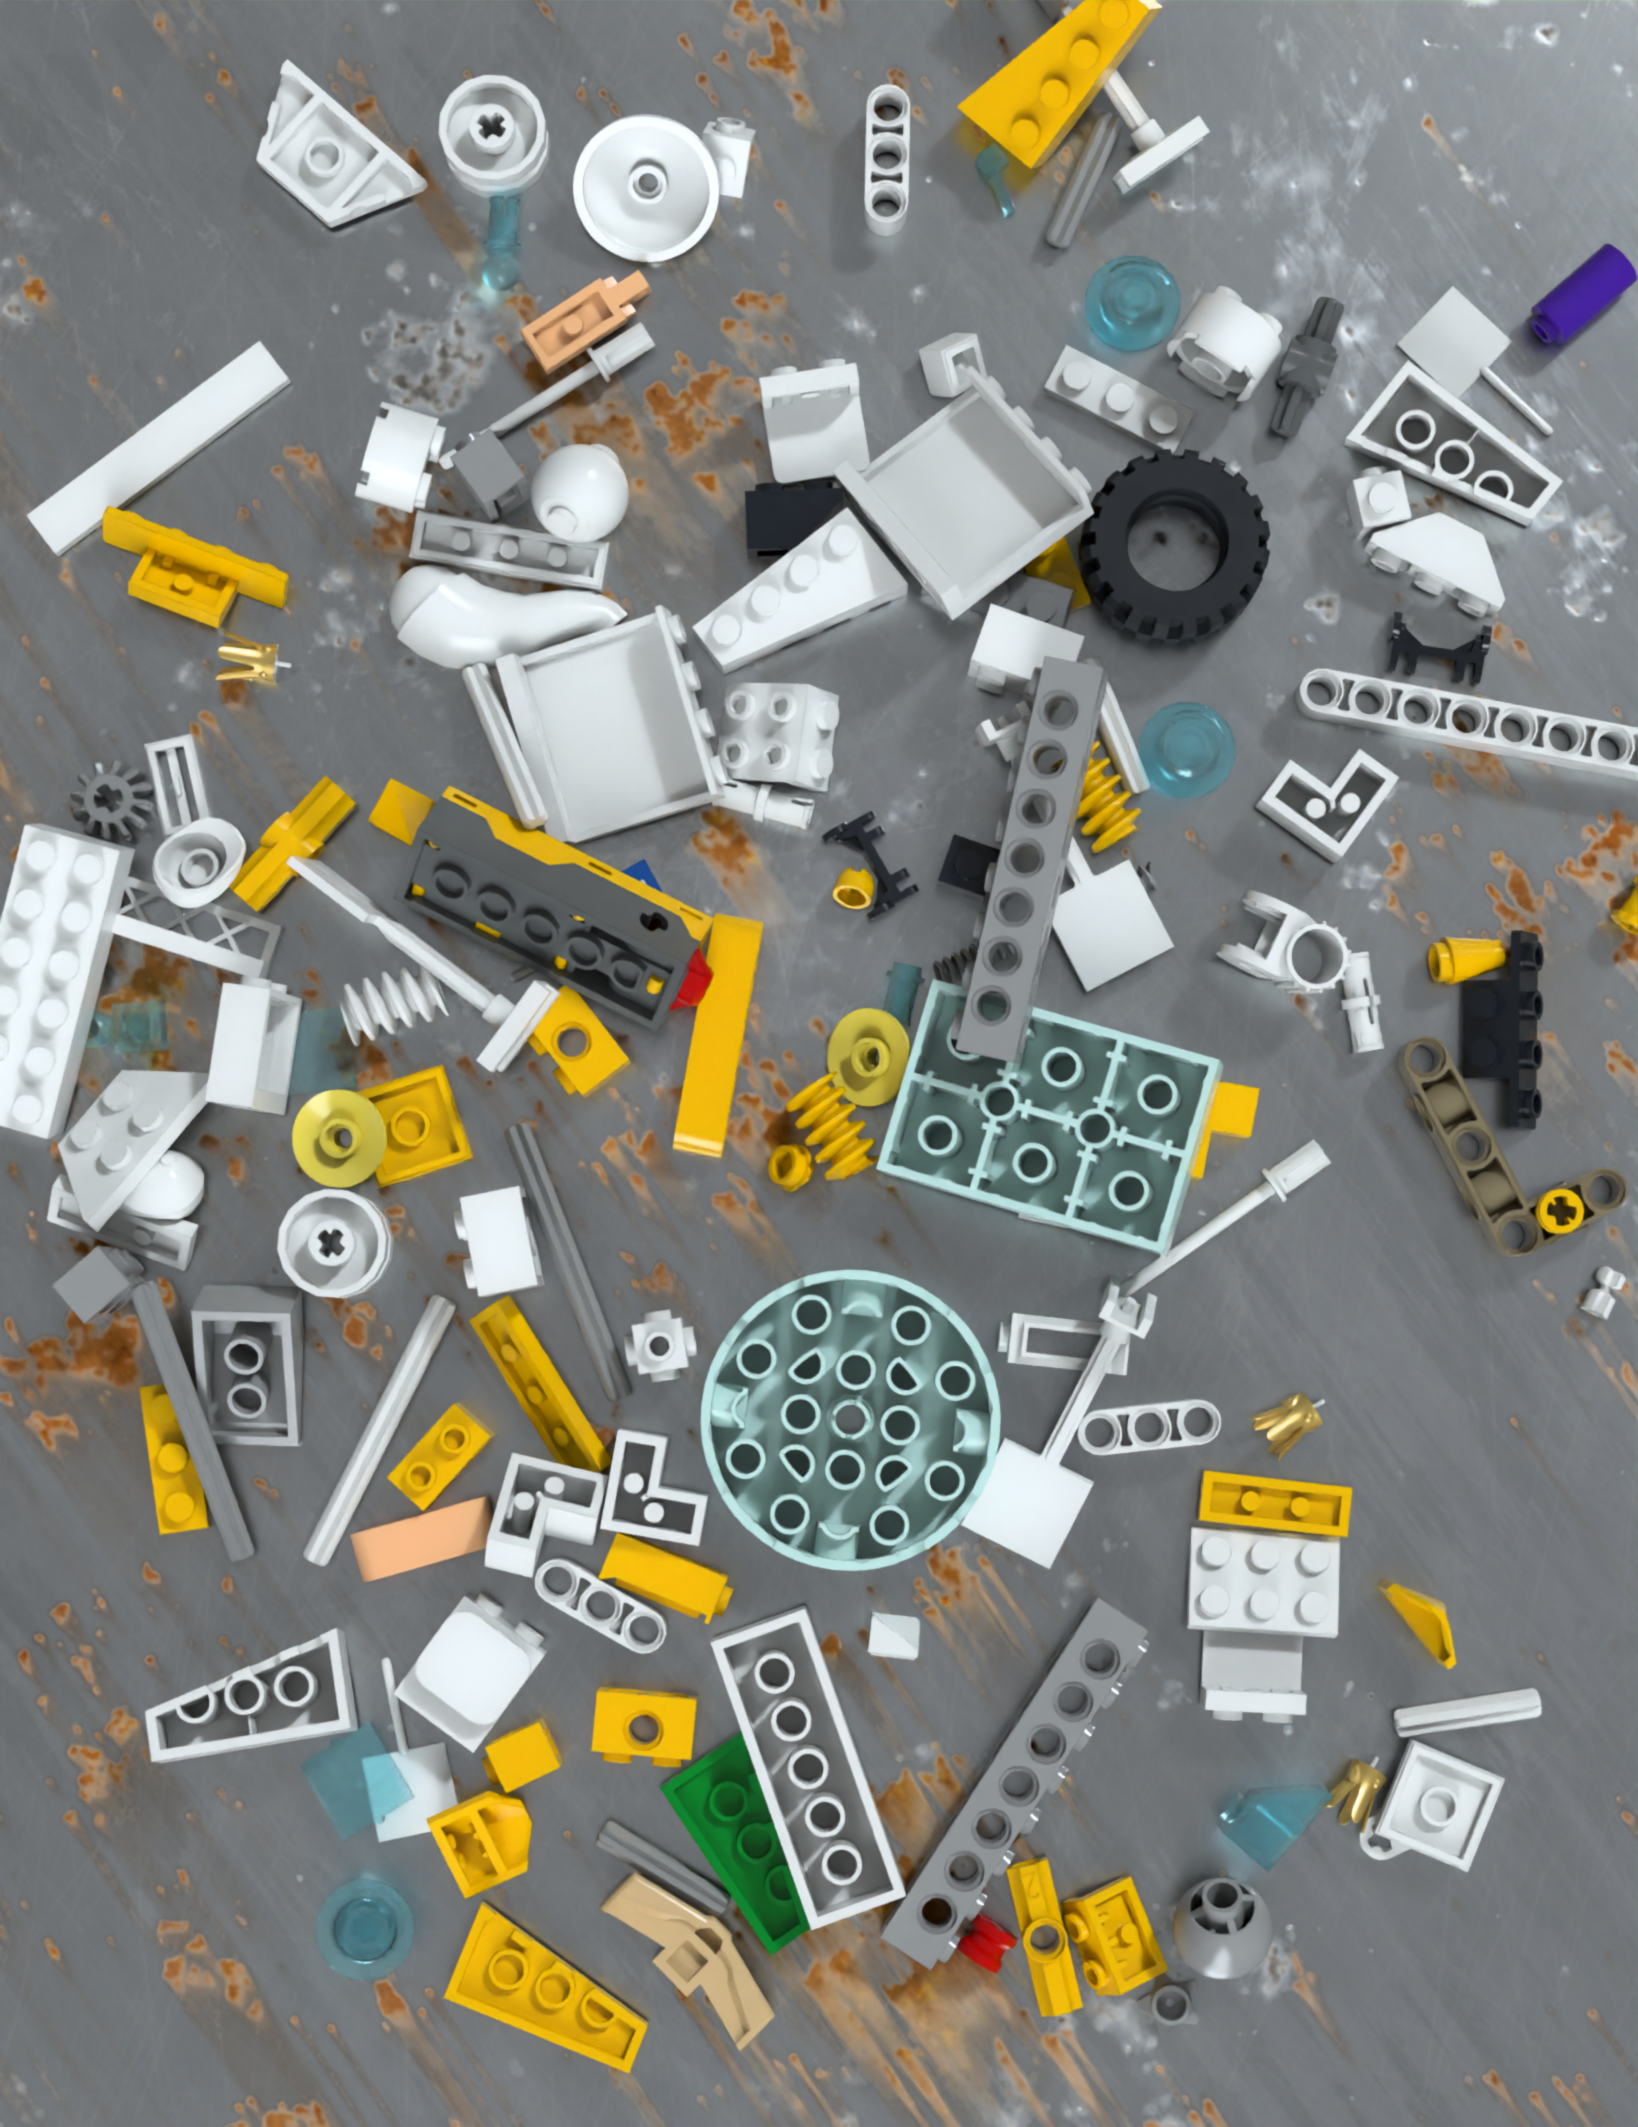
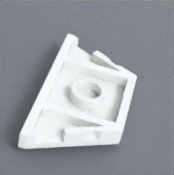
(329, 155)
(127, 1135)

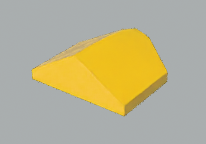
(1426, 1619)
(483, 1840)

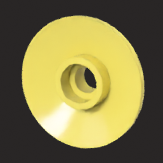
(854, 1051)
(318, 1141)

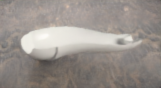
(467, 623)

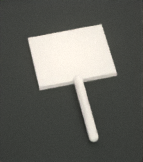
(1458, 346)
(424, 1770)

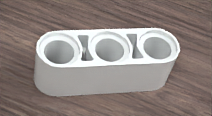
(893, 138)
(1171, 1433)
(576, 1605)

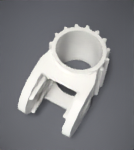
(1273, 950)

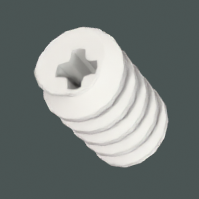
(391, 1002)

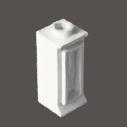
(1055, 1343)

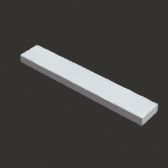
(159, 448)

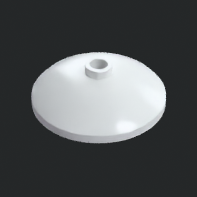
(637, 219)

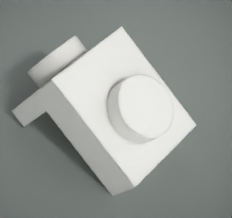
(730, 149)

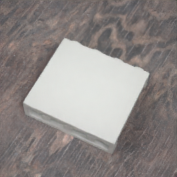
(969, 496)
(613, 728)

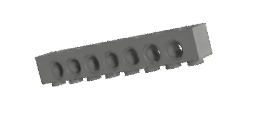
(1054, 682)
(935, 1941)

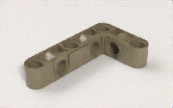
(1488, 1179)

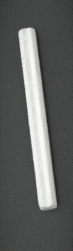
(379, 1430)

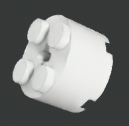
(1226, 344)
(398, 458)

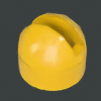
(854, 888)

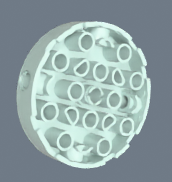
(865, 1493)

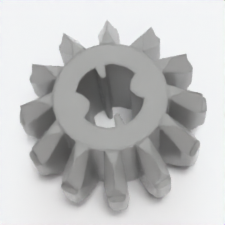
(124, 786)

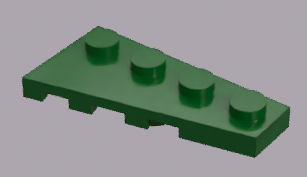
(734, 1829)

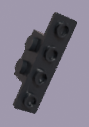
(1503, 1030)

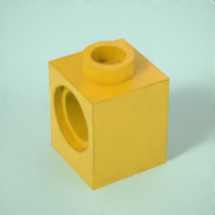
(521, 1756)

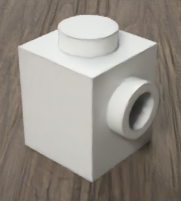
(1377, 501)

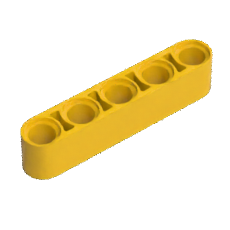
(718, 1036)

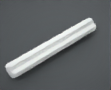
(504, 746)

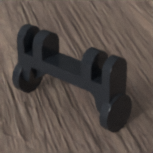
(1405, 642)
(855, 836)

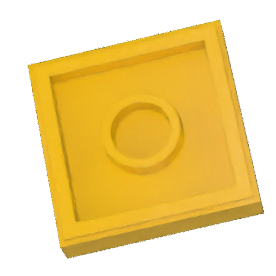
(420, 1126)

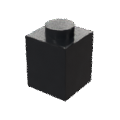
(966, 868)

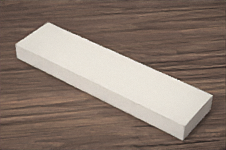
(508, 551)

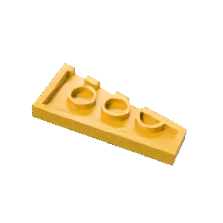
(536, 1991)

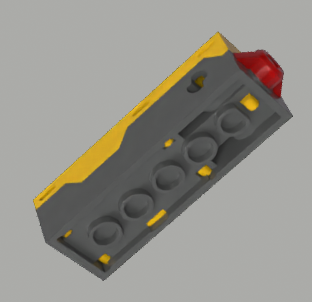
(556, 910)

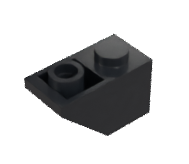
(784, 518)

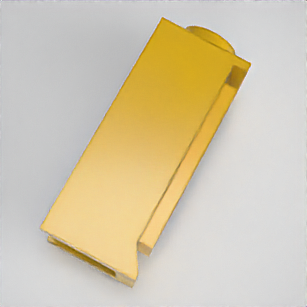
(666, 1577)

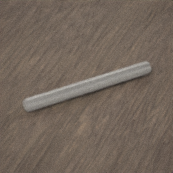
(568, 1262)
(192, 1420)

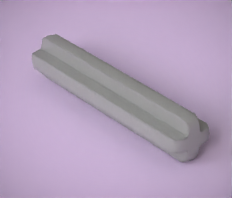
(1083, 179)
(663, 1869)

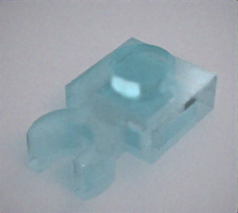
(133, 1027)

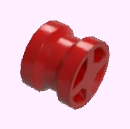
(987, 1943)

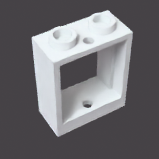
(254, 1046)

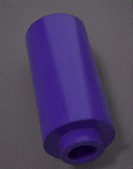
(1582, 295)

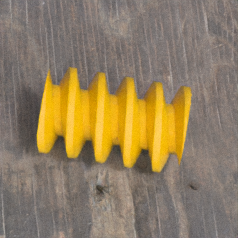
(1104, 806)
(832, 1129)

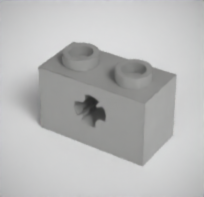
(490, 474)

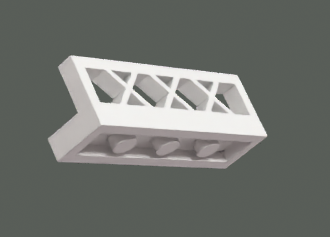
(189, 945)

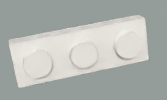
(1118, 400)
(158, 1239)

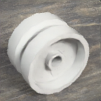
(470, 141)
(306, 1239)

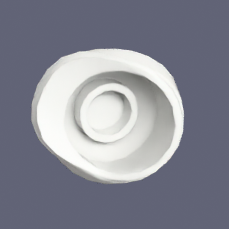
(199, 862)
(168, 1189)

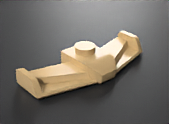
(694, 1953)

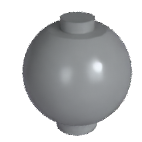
(1222, 1928)

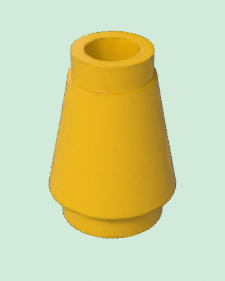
(1464, 958)

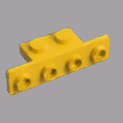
(190, 573)

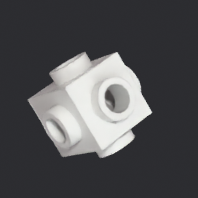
(681, 1345)

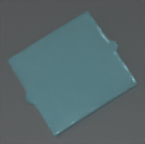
(322, 1054)
(357, 1781)

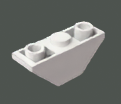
(1441, 558)

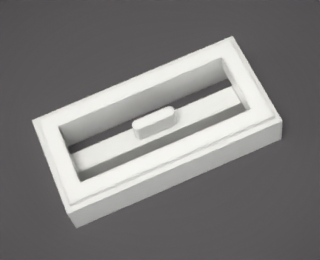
(170, 746)

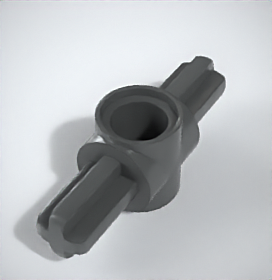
(1307, 366)

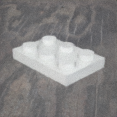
(1263, 1582)

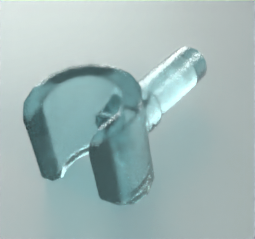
(989, 165)

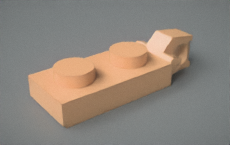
(584, 320)

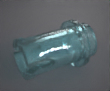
(902, 991)

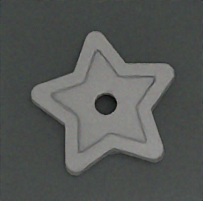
(1168, 2017)

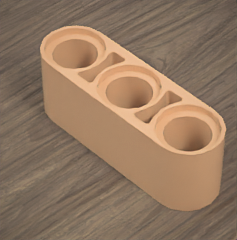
(422, 1539)

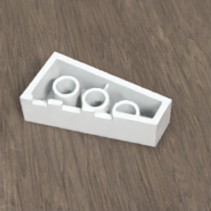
(1449, 445)
(812, 587)
(274, 1702)

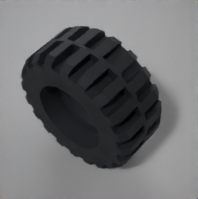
(1182, 483)

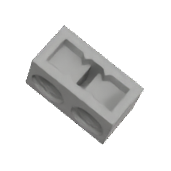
(100, 1283)

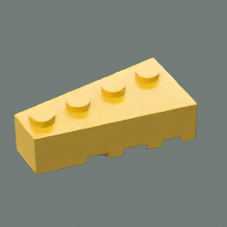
(1057, 77)

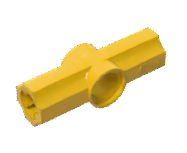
(295, 834)
(1052, 1967)

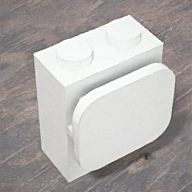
(471, 1670)

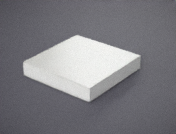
(1438, 1805)

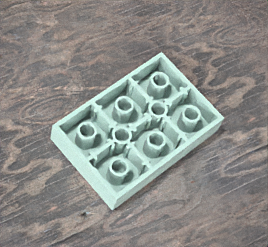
(1078, 1134)

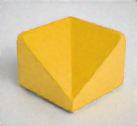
(400, 811)

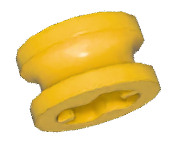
(1548, 1222)

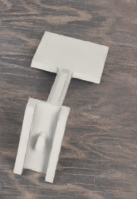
(1154, 146)
(1105, 917)
(513, 1021)
(1029, 1494)

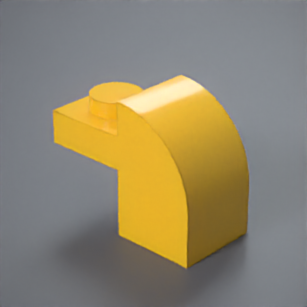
(1230, 1116)

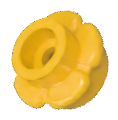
(791, 1166)

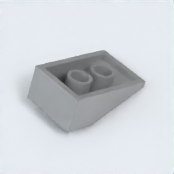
(250, 1363)

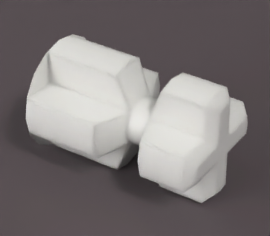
(1599, 1301)

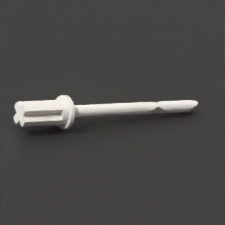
(604, 361)
(1279, 1180)

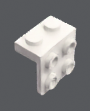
(813, 421)
(779, 733)
(1252, 1675)

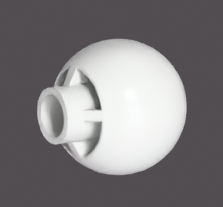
(580, 492)

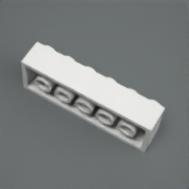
(52, 968)
(808, 1767)

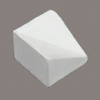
(947, 362)
(894, 1636)

